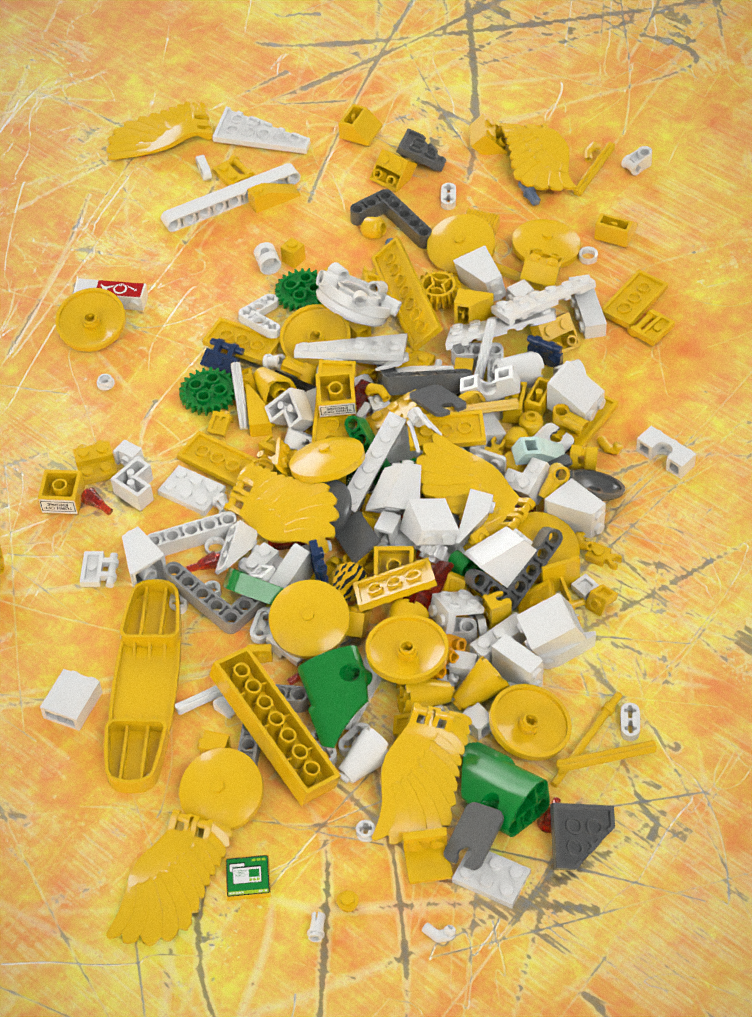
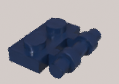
(549, 351)
(215, 359)
(318, 564)

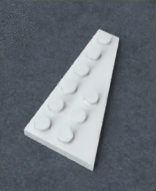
(255, 132)
(540, 300)
(467, 333)
(360, 348)

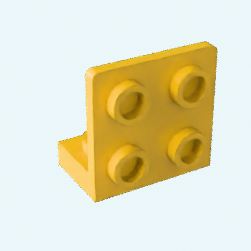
(426, 855)

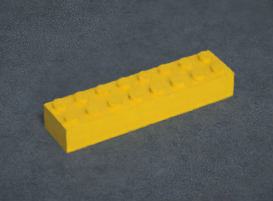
(274, 725)

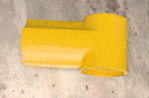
(303, 370)
(564, 418)
(552, 482)

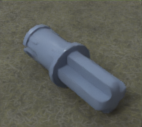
(530, 193)

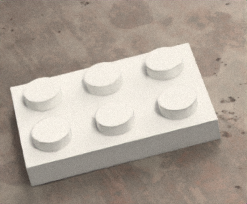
(191, 490)
(495, 879)

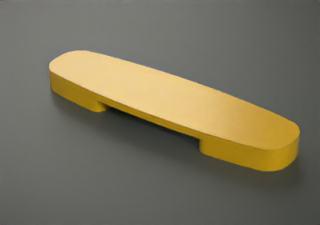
(143, 687)

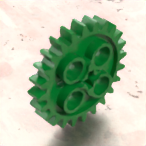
(297, 289)
(207, 391)

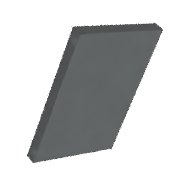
(357, 537)

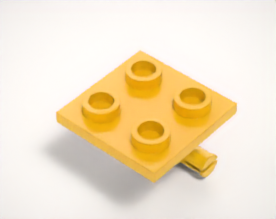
(281, 459)
(563, 575)

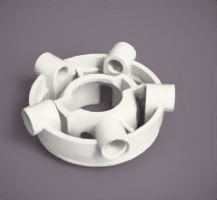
(355, 298)

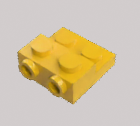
(95, 462)

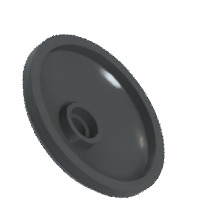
(600, 484)
(343, 503)

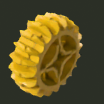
(440, 288)

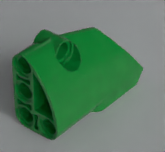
(336, 690)
(500, 784)

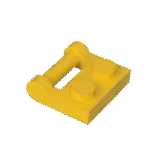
(228, 174)
(655, 330)

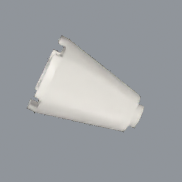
(527, 365)
(364, 756)

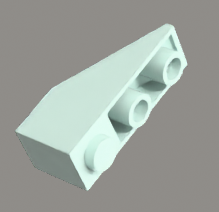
(535, 447)

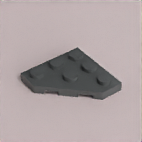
(416, 148)
(578, 832)

